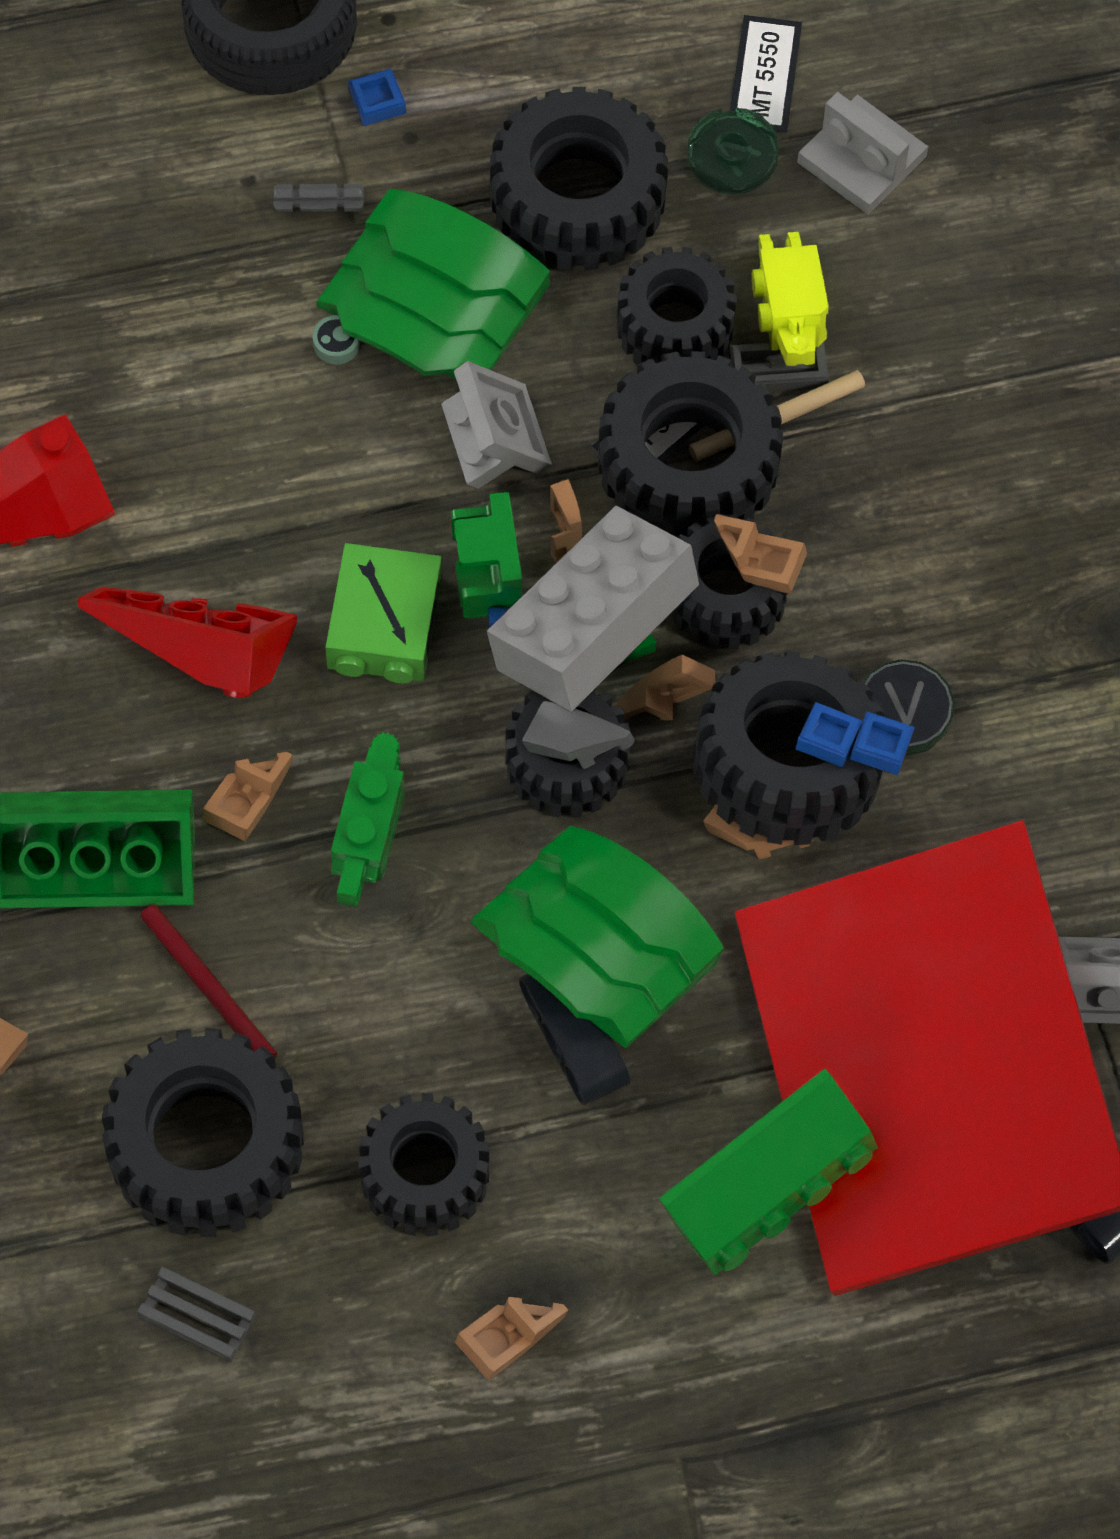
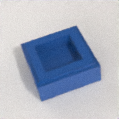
(377, 97)
(829, 734)
(882, 743)

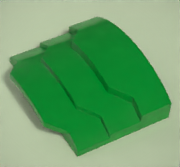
(434, 286)
(602, 933)

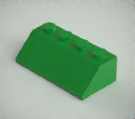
(97, 848)
(770, 1173)

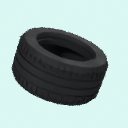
(270, 60)

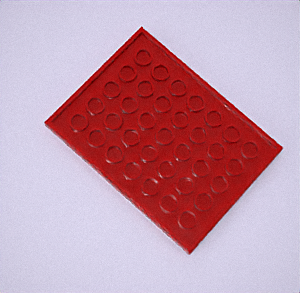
(955, 1041)

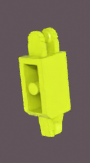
(791, 297)

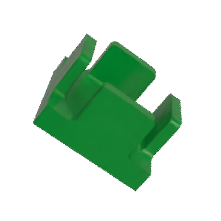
(487, 556)

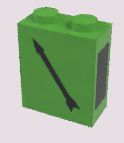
(384, 613)

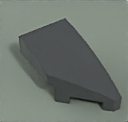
(573, 734)

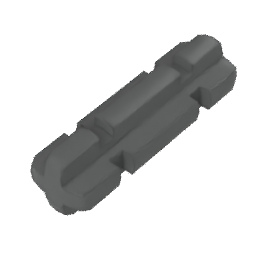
(318, 197)

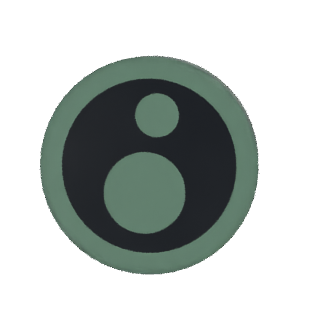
(332, 344)

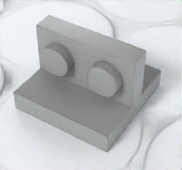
(861, 152)
(493, 425)
(1094, 976)

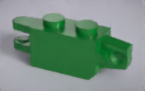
(368, 819)

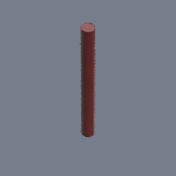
(203, 977)

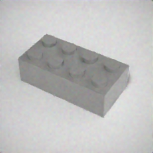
(593, 608)

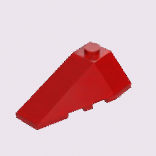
(49, 485)
(213, 646)

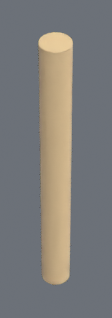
(789, 410)

